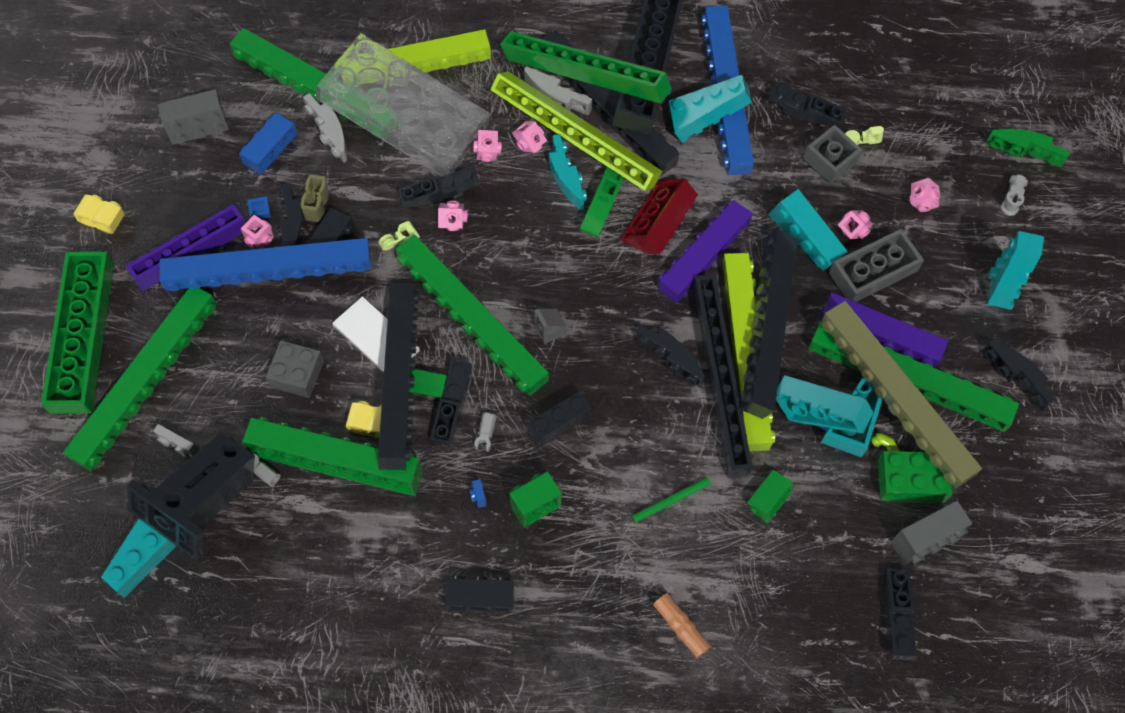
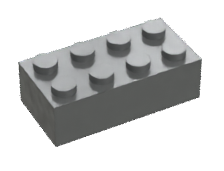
(876, 266)

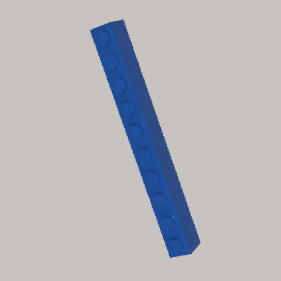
(724, 66)
(265, 264)

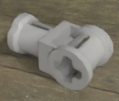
(1014, 197)

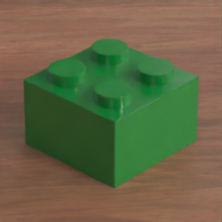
(535, 499)

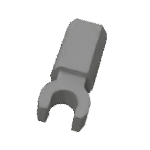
(486, 430)
(265, 472)

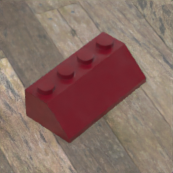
(660, 216)

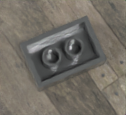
(193, 117)
(931, 533)

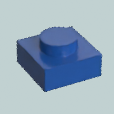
(259, 207)
(477, 493)

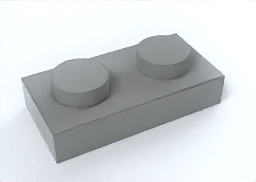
(181, 445)

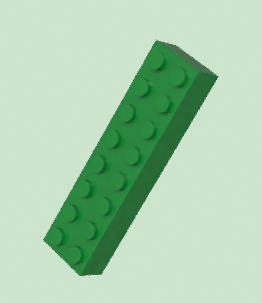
(78, 333)
(328, 455)

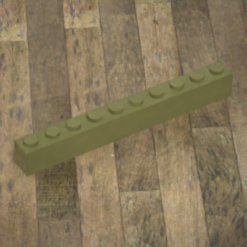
(901, 395)

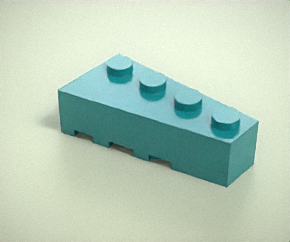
(707, 106)
(814, 237)
(1014, 268)
(822, 406)
(856, 442)
(136, 558)

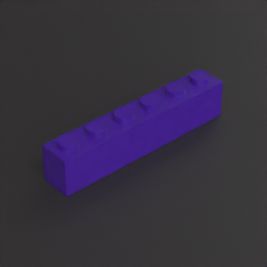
(195, 241)
(705, 250)
(895, 334)

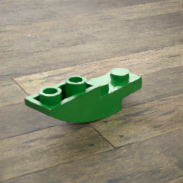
(1019, 142)
(602, 202)

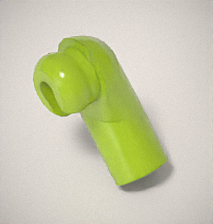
(882, 439)

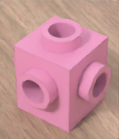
(529, 136)
(487, 145)
(924, 195)
(452, 215)
(850, 224)
(257, 233)

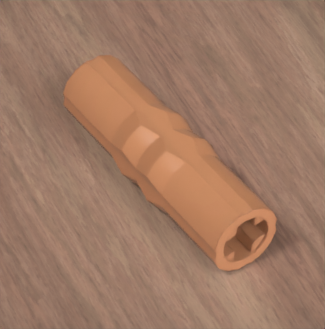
(682, 625)

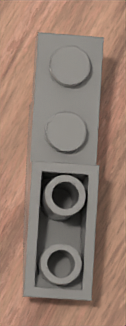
(550, 86)
(328, 125)

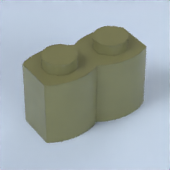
(314, 198)

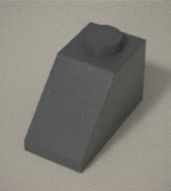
(549, 324)

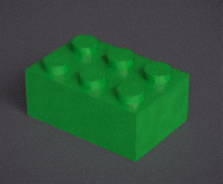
(911, 478)

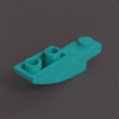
(566, 175)

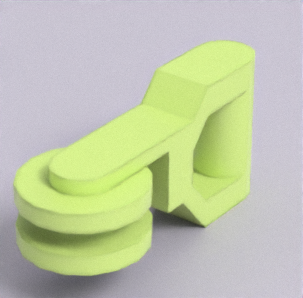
(871, 136)
(388, 241)

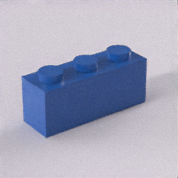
(268, 143)

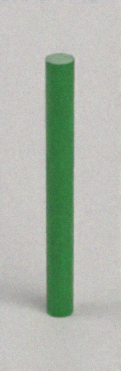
(671, 500)

